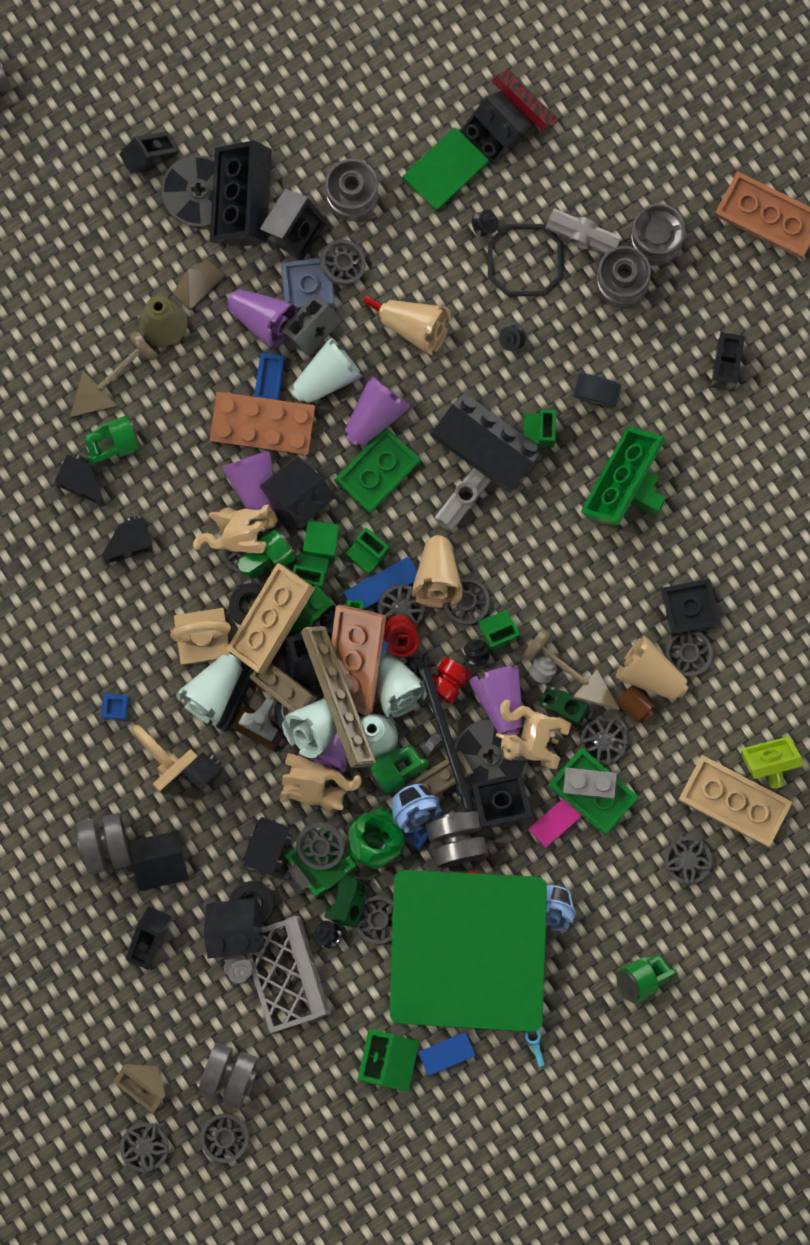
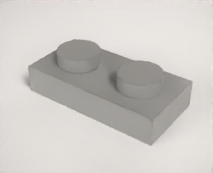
(589, 783)

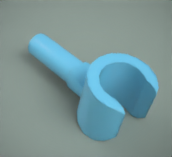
(536, 1048)

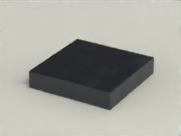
(690, 607)

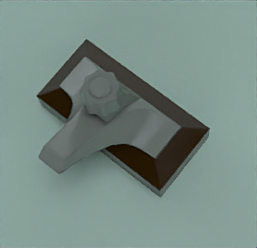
(258, 725)

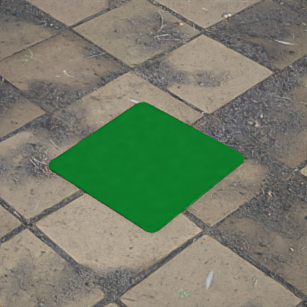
(468, 950)

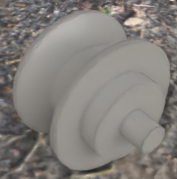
(542, 669)
(238, 968)

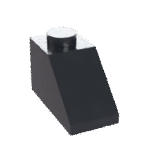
(148, 151)
(78, 478)
(128, 540)
(202, 771)
(148, 937)

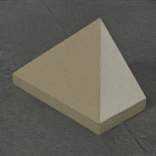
(197, 283)
(142, 1084)

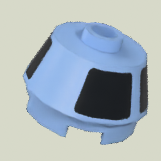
(414, 807)
(560, 908)

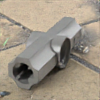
(582, 232)
(455, 507)

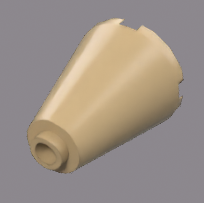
(417, 323)
(437, 575)
(652, 671)

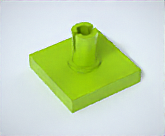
(772, 759)

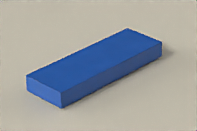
(373, 587)

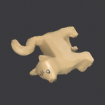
(238, 529)
(536, 734)
(308, 782)

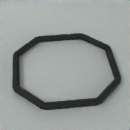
(525, 293)

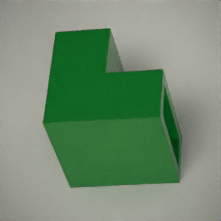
(540, 428)
(646, 498)
(321, 540)
(367, 551)
(312, 569)
(499, 630)

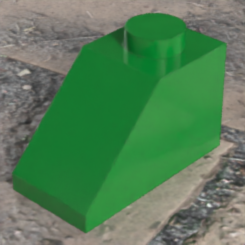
(312, 610)

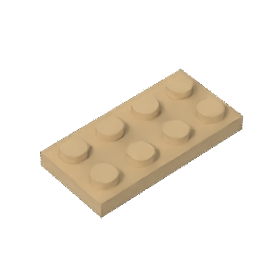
(270, 618)
(735, 801)

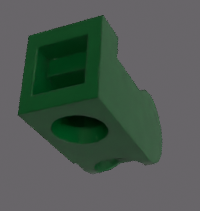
(564, 705)
(348, 902)

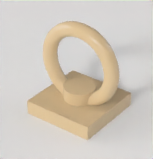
(201, 636)
(170, 765)

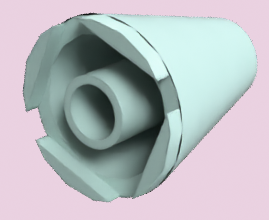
(325, 373)
(397, 686)
(211, 689)
(310, 728)
(386, 734)

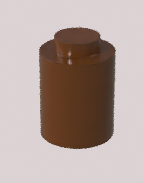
(636, 705)

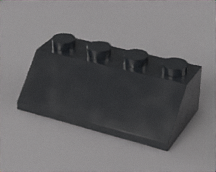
(240, 193)
(487, 443)

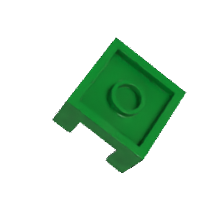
(324, 879)

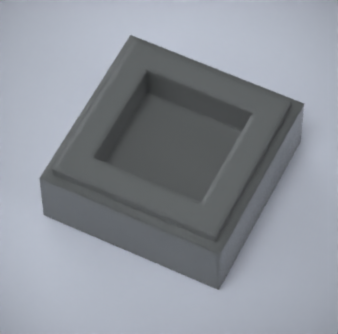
(296, 880)

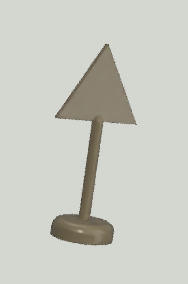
(91, 396)
(593, 690)

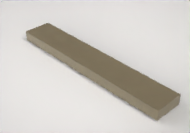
(338, 697)

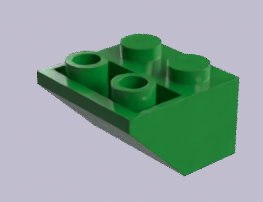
(388, 1060)

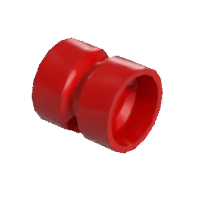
(401, 629)
(449, 679)

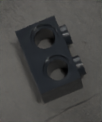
(727, 361)

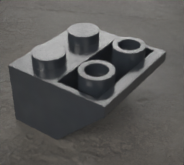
(496, 127)
(298, 660)

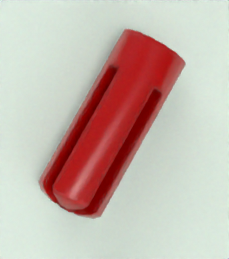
(372, 303)

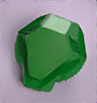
(376, 839)

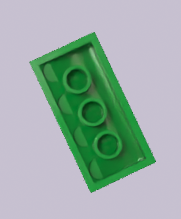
(622, 476)

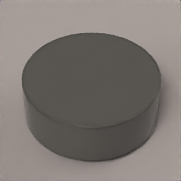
(433, 745)

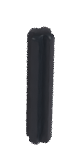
(236, 698)

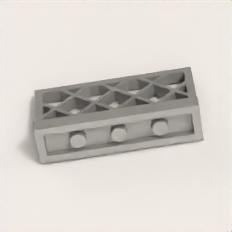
(307, 973)

